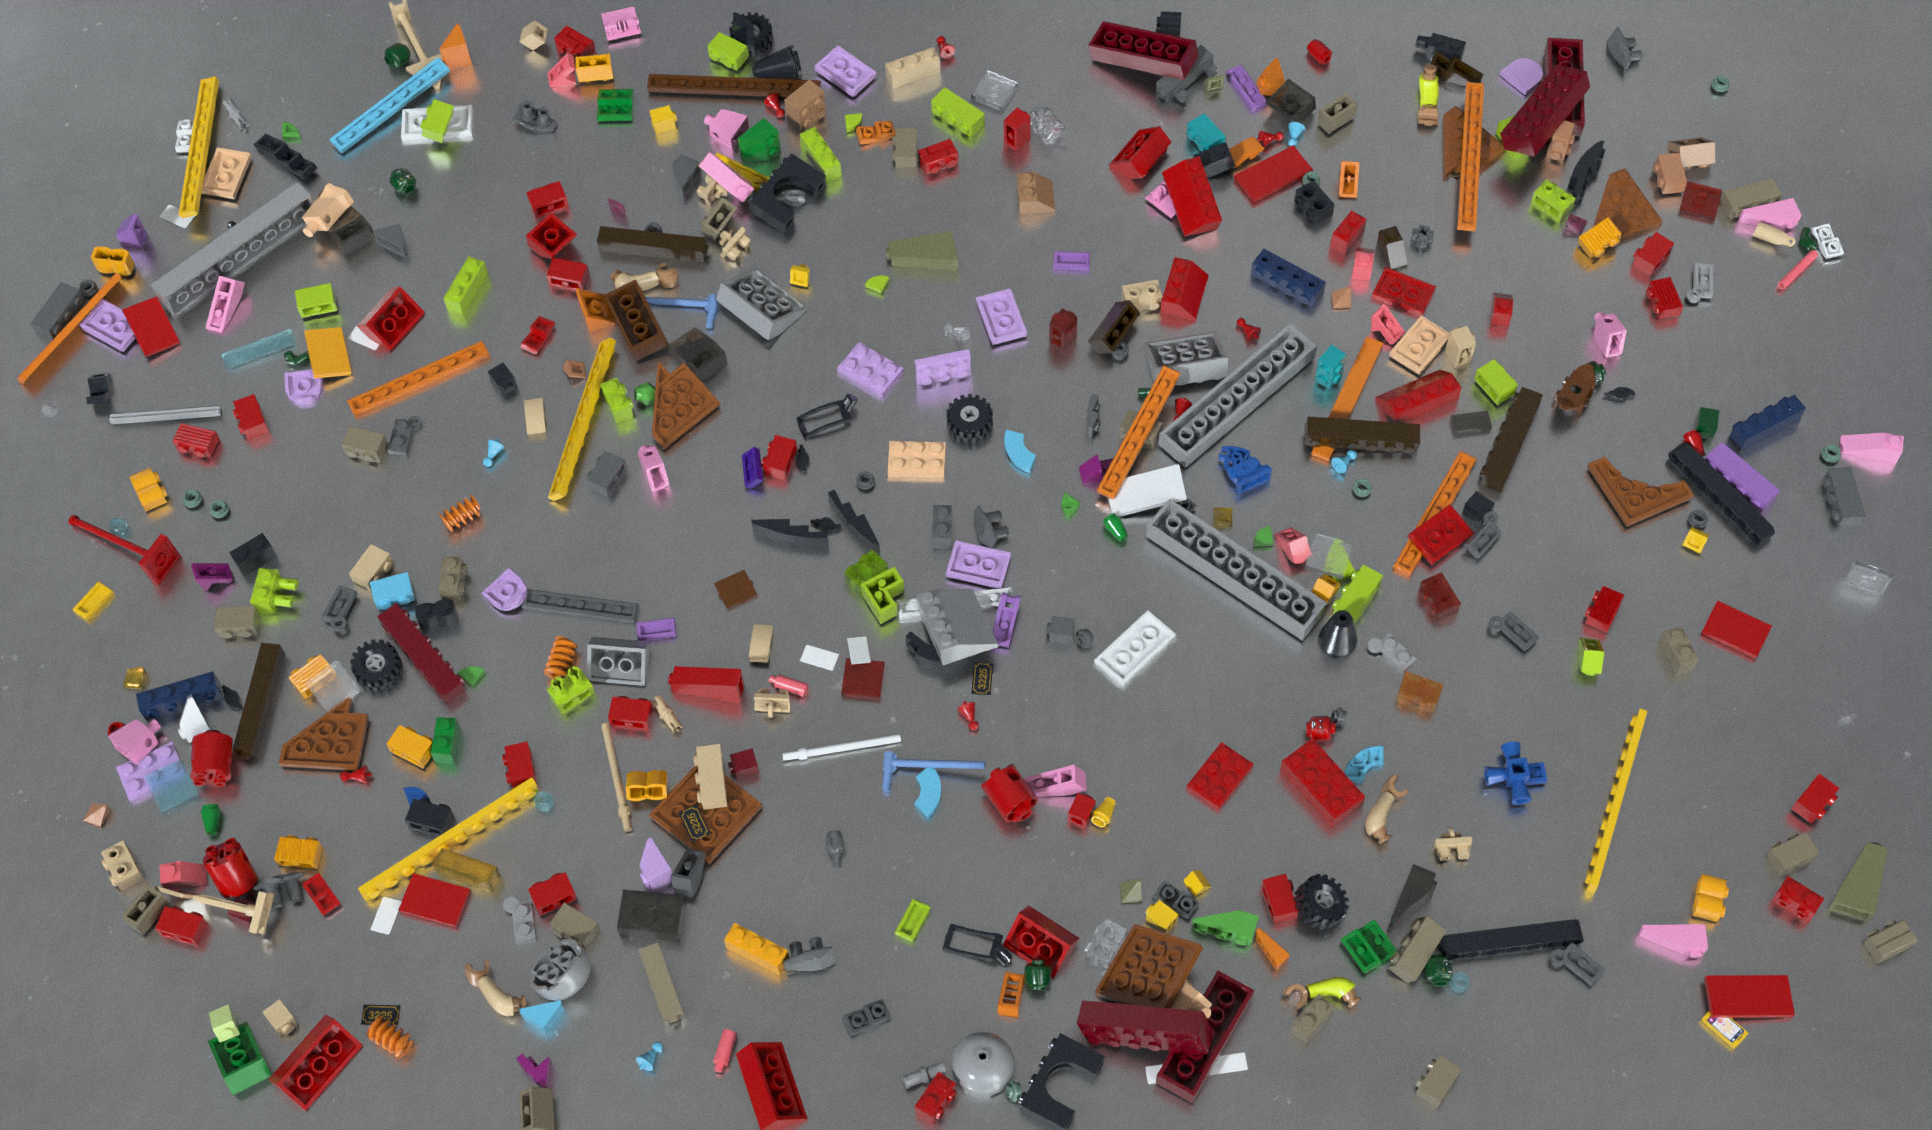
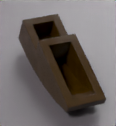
(1454, 70)

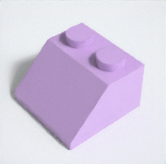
(655, 870)

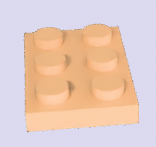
(226, 173)
(1420, 345)
(916, 459)

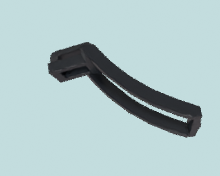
(844, 410)
(996, 946)

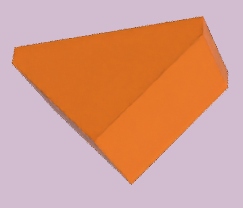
(1348, 179)

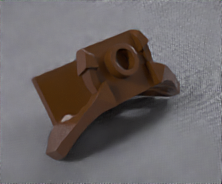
(1584, 378)

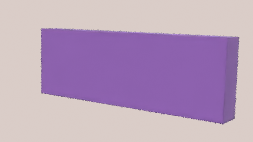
(1246, 87)

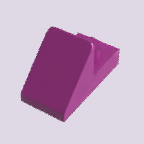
(1094, 470)
(210, 573)
(539, 1073)

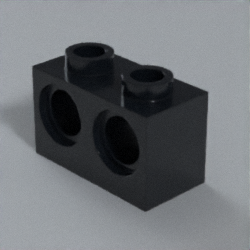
(1314, 202)

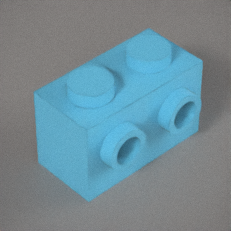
(392, 591)

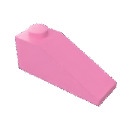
(727, 176)
(1777, 214)
(224, 303)
(1874, 446)
(1058, 782)
(1683, 939)

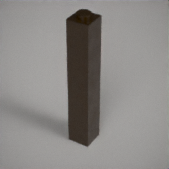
(652, 244)
(258, 701)

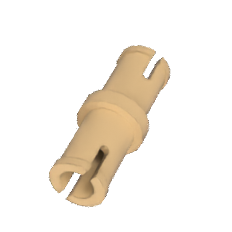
(666, 714)

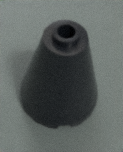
(779, 65)
(1338, 635)

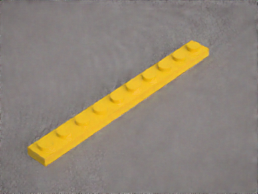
(199, 147)
(582, 418)
(1613, 806)
(448, 839)

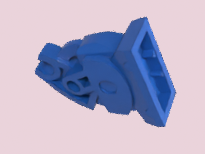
(1244, 469)

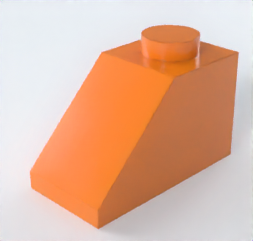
(1271, 78)

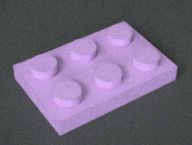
(845, 71)
(1001, 316)
(108, 325)
(943, 367)
(870, 369)
(978, 564)
(133, 775)

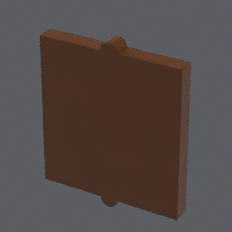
(735, 589)

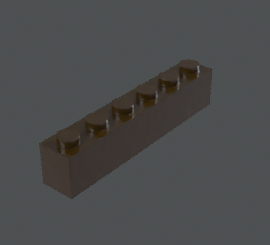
(1362, 434)
(1511, 439)

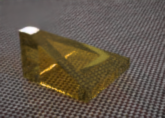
(1222, 516)
(135, 678)

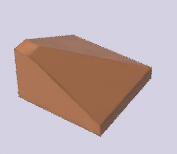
(1341, 298)
(575, 369)
(97, 814)

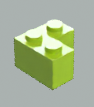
(880, 591)

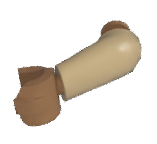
(664, 277)
(1376, 818)
(498, 999)

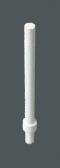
(803, 753)

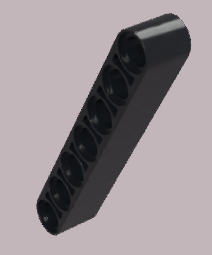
(1721, 493)
(1511, 939)

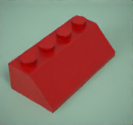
(1192, 197)
(1420, 396)
(315, 1062)
(771, 1085)

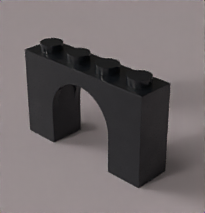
(791, 171)
(1063, 1054)

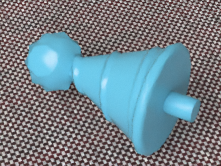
(1295, 131)
(494, 448)
(1340, 463)
(647, 1060)

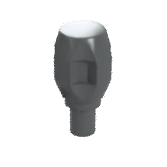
(793, 197)
(835, 846)

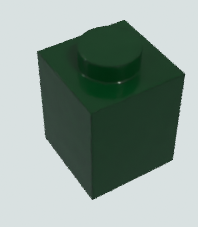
(1707, 422)

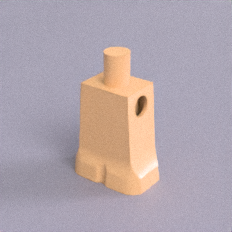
(326, 209)
(1191, 999)

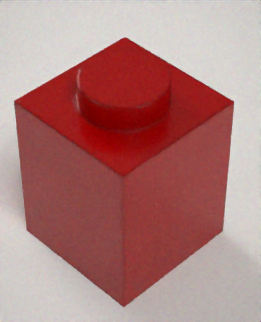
(1081, 810)

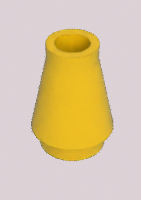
(1102, 814)

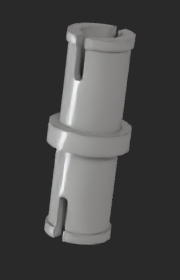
(235, 113)
(923, 1075)

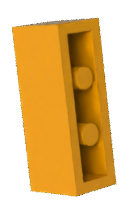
(756, 948)

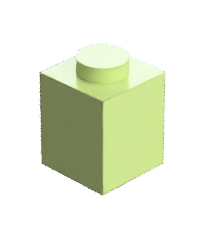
(224, 1023)

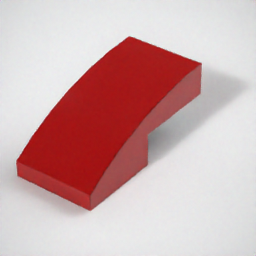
(538, 335)
(321, 894)

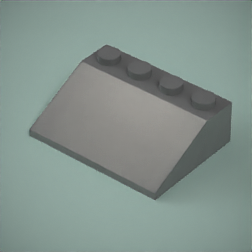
(760, 302)
(1194, 356)
(955, 623)

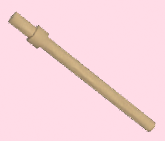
(623, 810)

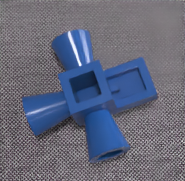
(1516, 773)

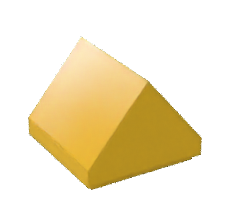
(1196, 883)

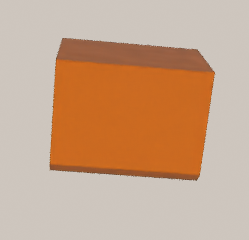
(454, 50)
(595, 310)

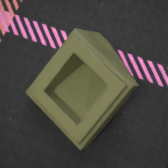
(1214, 83)
(1131, 891)

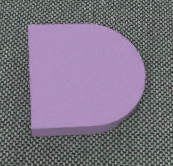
(1523, 74)
(302, 387)
(506, 591)

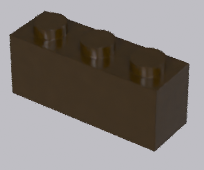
(1114, 327)

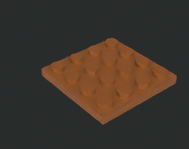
(722, 822)
(1149, 968)

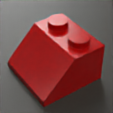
(550, 236)

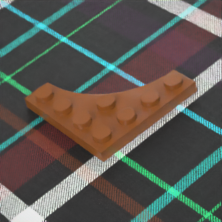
(1636, 499)

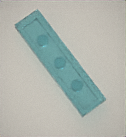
(258, 350)

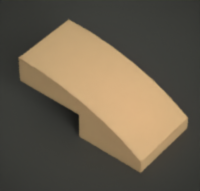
(535, 416)
(760, 643)

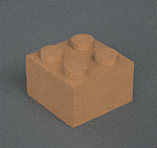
(805, 106)

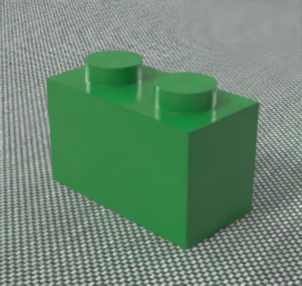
(445, 740)

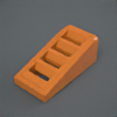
(1276, 954)
(1010, 1007)

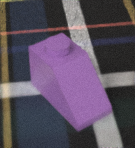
(132, 232)

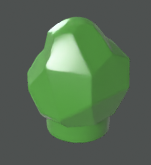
(645, 393)

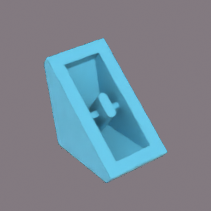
(543, 1015)

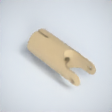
(1772, 235)

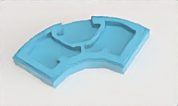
(1017, 451)
(1364, 762)
(930, 792)

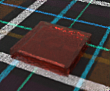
(1700, 201)
(863, 679)

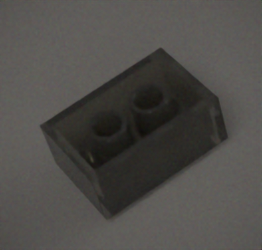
(651, 915)

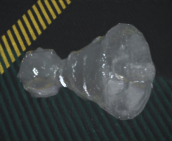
(960, 333)

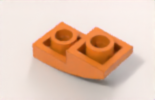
(879, 132)
(1246, 149)

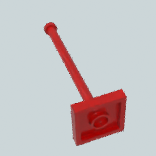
(155, 561)

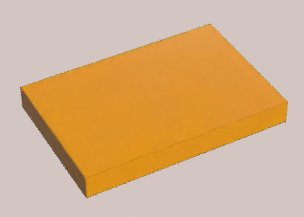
(327, 352)

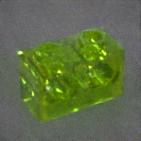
(862, 569)

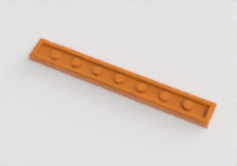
(68, 328)
(418, 378)
(1352, 388)
(1138, 432)
(1443, 497)

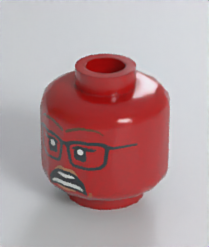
(1320, 728)

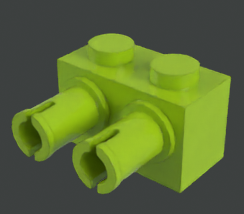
(268, 588)
(570, 690)

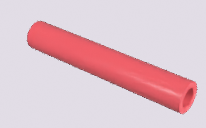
(1800, 267)

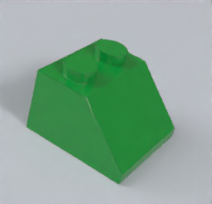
(759, 143)

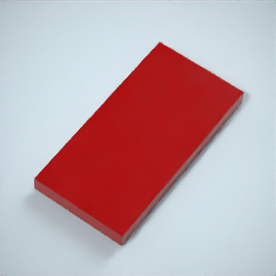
(1273, 174)
(1749, 996)

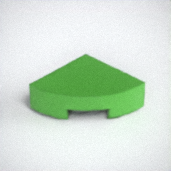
(290, 131)
(1069, 505)
(1263, 537)
(471, 674)

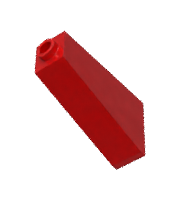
(707, 682)

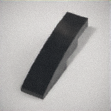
(285, 156)
(855, 524)
(782, 531)

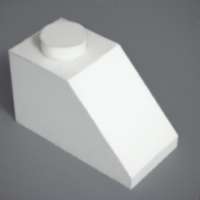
(192, 720)

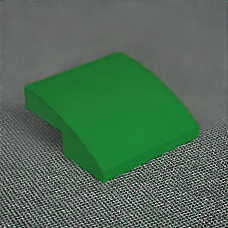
(615, 104)
(1369, 946)

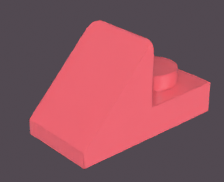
(562, 72)
(1387, 324)

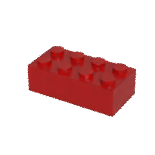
(1322, 783)

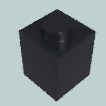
(502, 379)
(1477, 506)

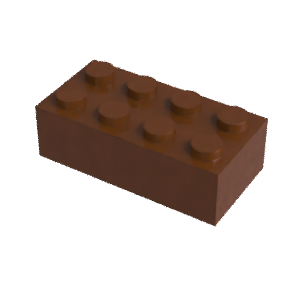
(636, 320)

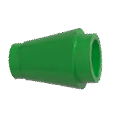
(1115, 526)
(211, 816)

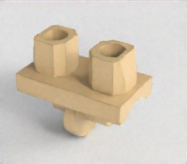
(712, 191)
(730, 249)
(772, 702)
(1452, 842)

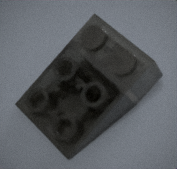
(351, 232)
(698, 353)

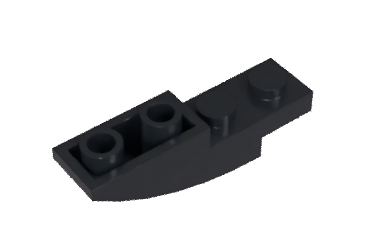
(1585, 169)

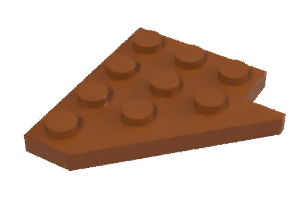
(1452, 143)
(1626, 206)
(679, 403)
(329, 742)

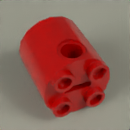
(211, 758)
(1010, 794)
(230, 868)

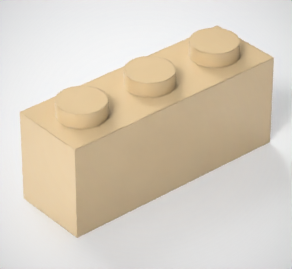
(913, 68)
(710, 776)

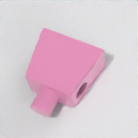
(727, 127)
(1609, 334)
(649, 460)
(135, 739)

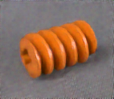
(460, 513)
(560, 657)
(389, 1038)

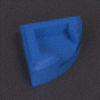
(415, 793)

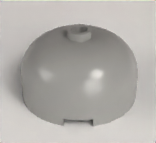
(561, 971)
(980, 1076)

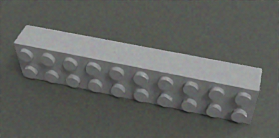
(233, 250)
(1237, 395)
(1236, 569)

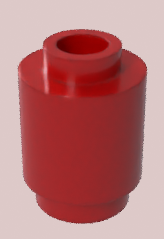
(1319, 51)

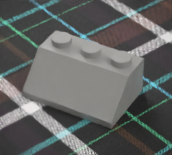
(618, 661)

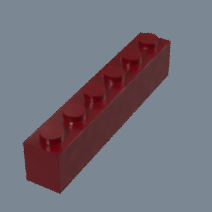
(421, 653)

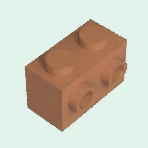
(1561, 141)
(1670, 173)

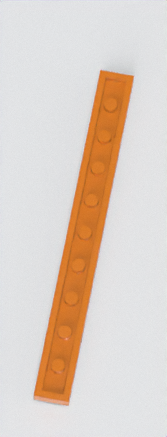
(1470, 156)

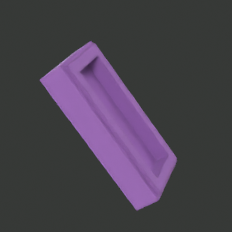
(1071, 261)
(656, 629)

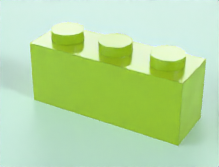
(958, 112)
(820, 154)
(465, 285)
(1359, 592)

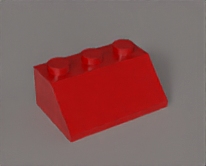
(1141, 152)
(1184, 289)
(391, 318)
(1040, 938)

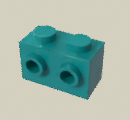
(1204, 133)
(1330, 367)

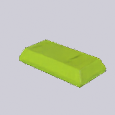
(912, 920)

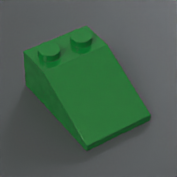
(240, 1060)

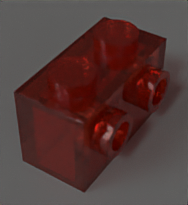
(1062, 329)
(1439, 596)

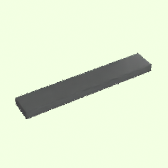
(581, 606)

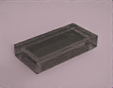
(1471, 422)

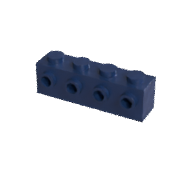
(1288, 277)
(1766, 422)
(173, 696)

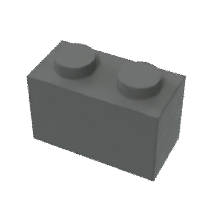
(606, 473)
(942, 527)

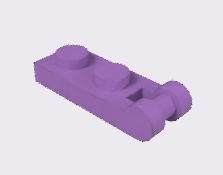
(1005, 619)

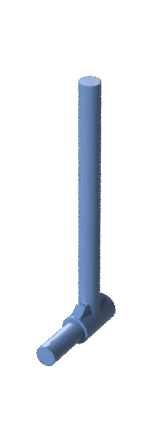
(709, 304)
(891, 763)

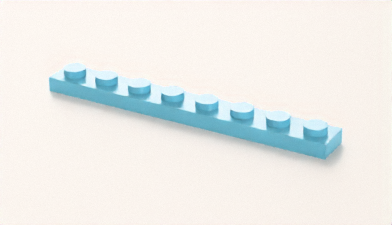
(389, 105)

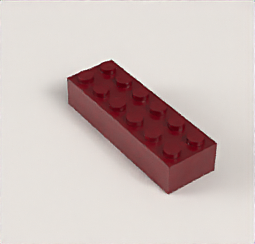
(1143, 50)
(1569, 54)
(1545, 110)
(1145, 1027)
(1187, 1072)

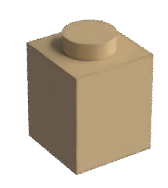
(533, 35)
(280, 1018)

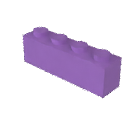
(1743, 477)

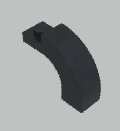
(927, 655)

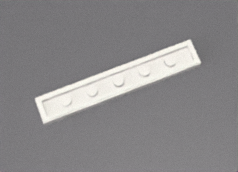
(987, 599)

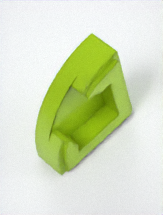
(853, 121)
(877, 283)

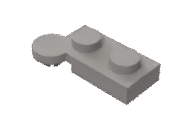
(1701, 283)
(1393, 652)
(522, 920)

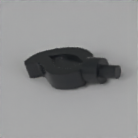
(1620, 393)
(802, 459)
(826, 525)
(232, 698)

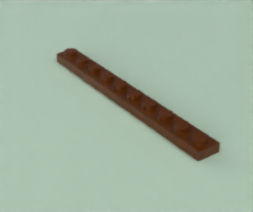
(723, 85)

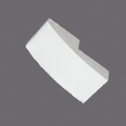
(184, 133)
(1827, 244)

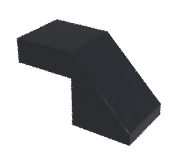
(744, 28)
(99, 388)

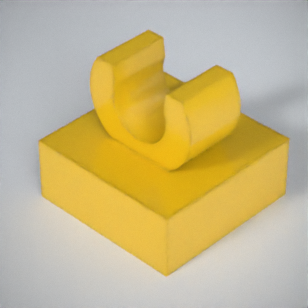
(800, 275)
(1695, 540)

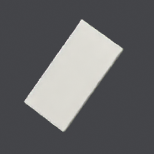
(459, 126)
(1149, 491)
(1135, 648)

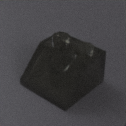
(1292, 102)

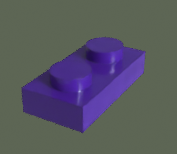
(752, 467)

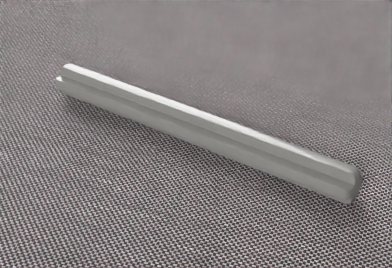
(166, 414)

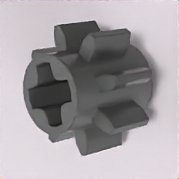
(1422, 235)

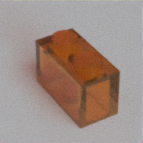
(1419, 692)

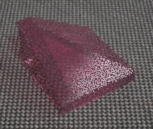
(617, 207)
(1575, 224)

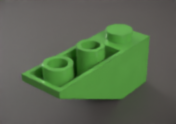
(1230, 925)

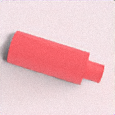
(792, 685)
(724, 1049)

